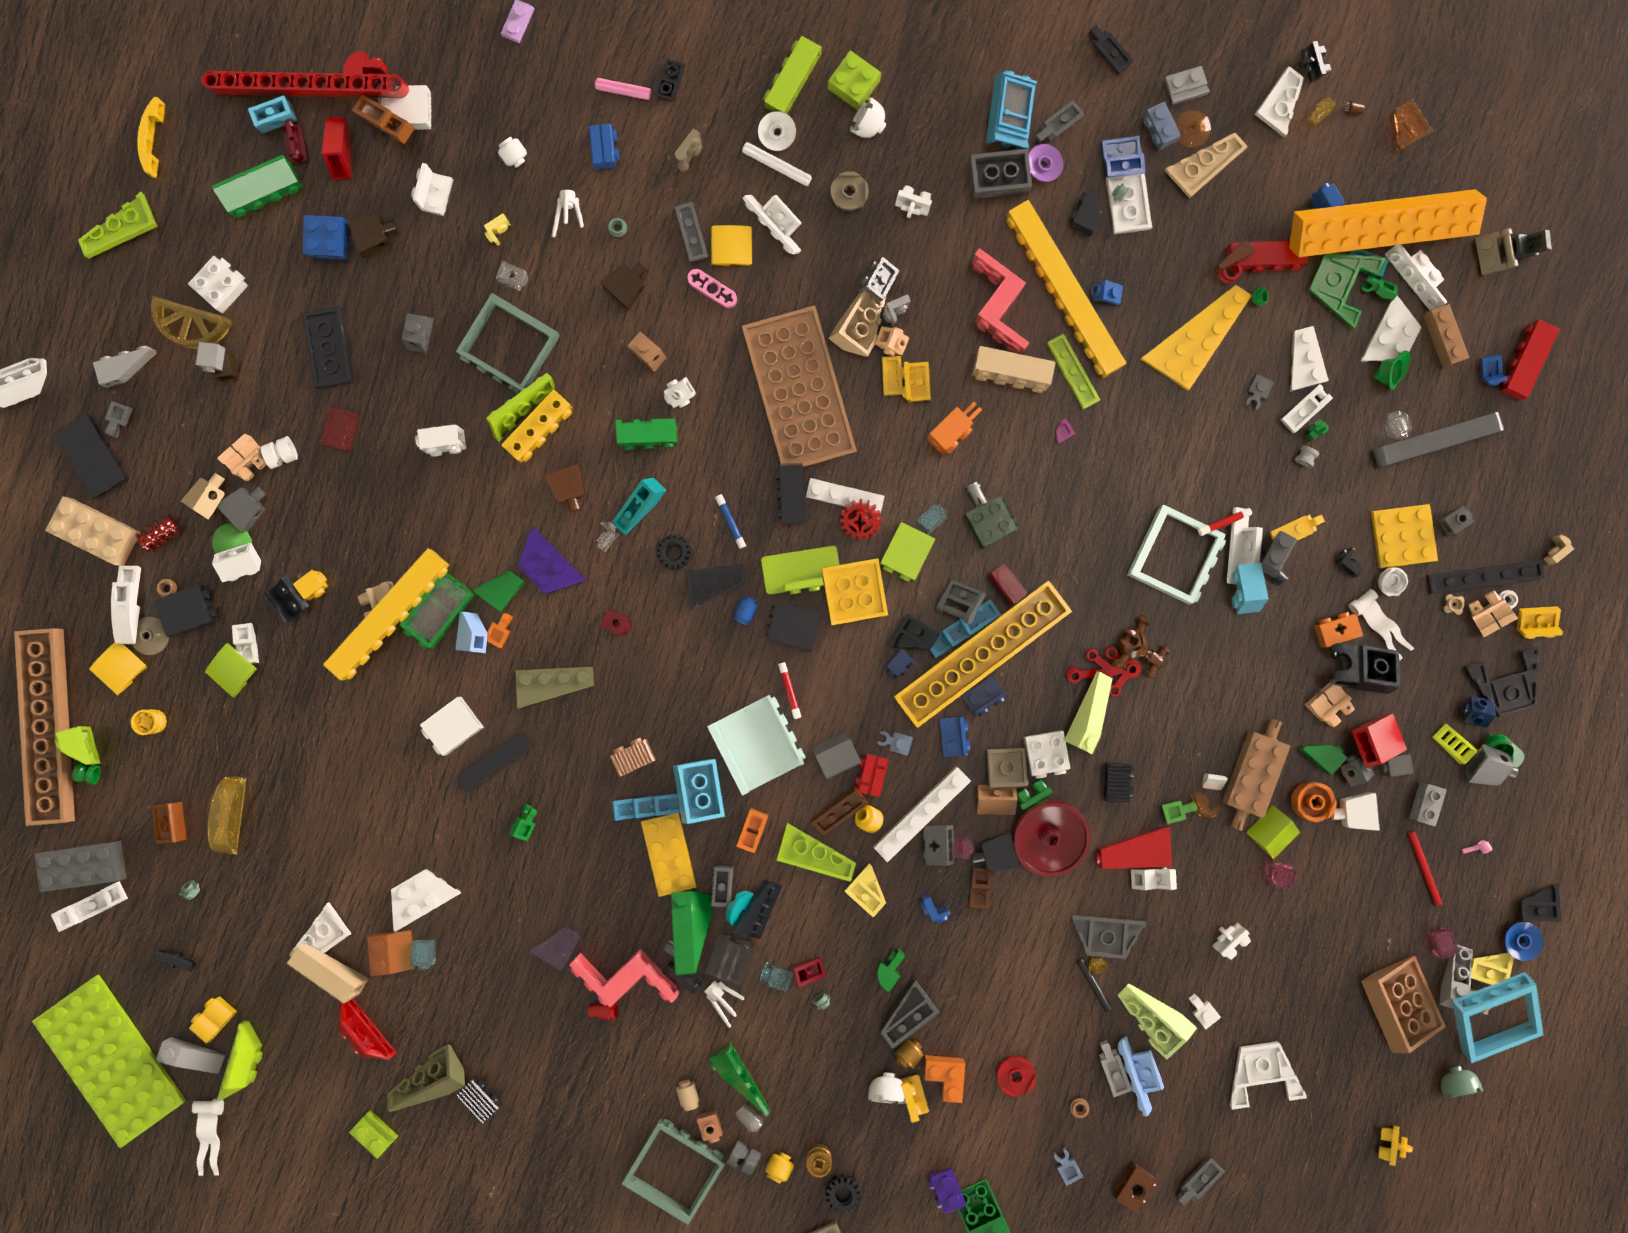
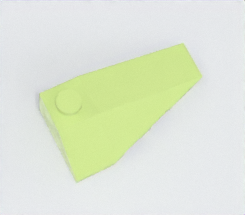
(1090, 717)
(1163, 1025)

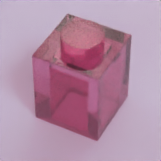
(1443, 942)

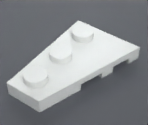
(1279, 103)
(1307, 360)
(325, 930)

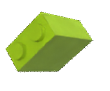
(907, 552)

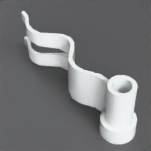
(1377, 620)
(206, 1131)

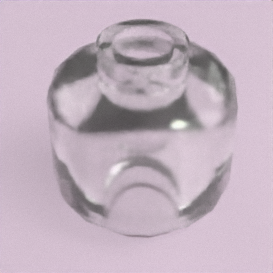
(1397, 424)

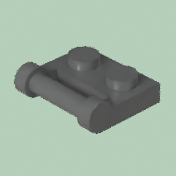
(964, 596)

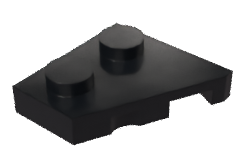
(914, 635)
(1541, 905)

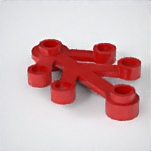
(1106, 669)

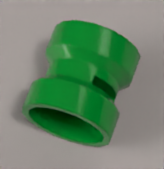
(86, 773)

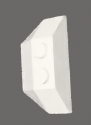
(22, 381)

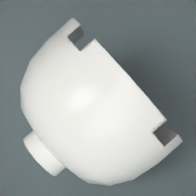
(869, 119)
(886, 1089)

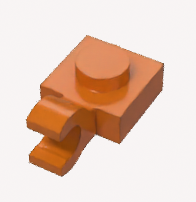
(498, 633)

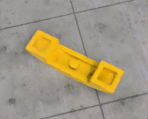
(153, 113)

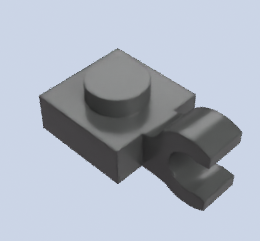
(117, 415)

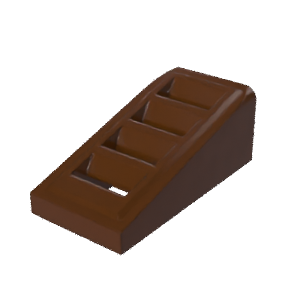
(1242, 252)

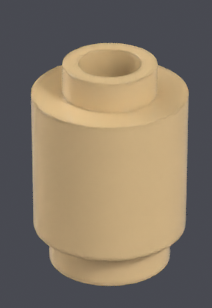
(687, 1095)

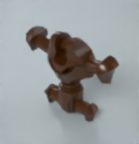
(1135, 646)

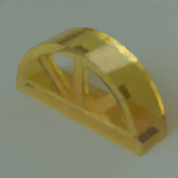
(157, 307)
(226, 815)

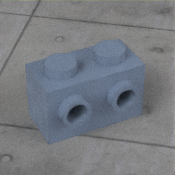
(1161, 126)

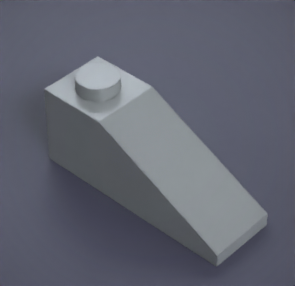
(190, 1056)

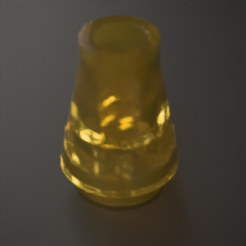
(1322, 110)

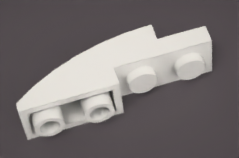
(123, 605)

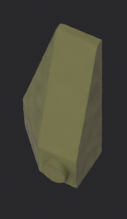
(432, 1080)

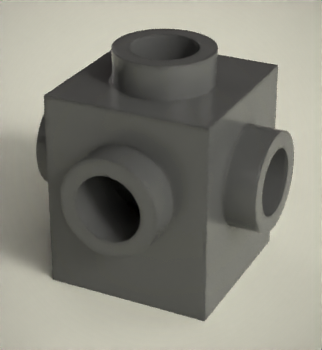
(1355, 770)

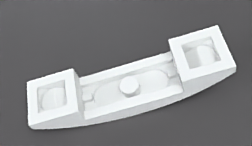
(89, 906)

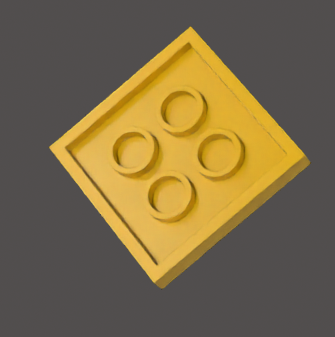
(1404, 536)
(854, 591)

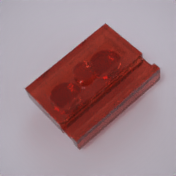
(339, 429)

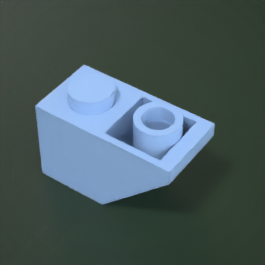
(471, 633)

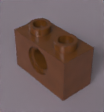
(1135, 1176)

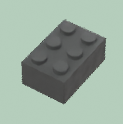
(1000, 173)

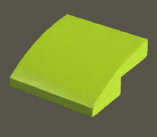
(230, 670)

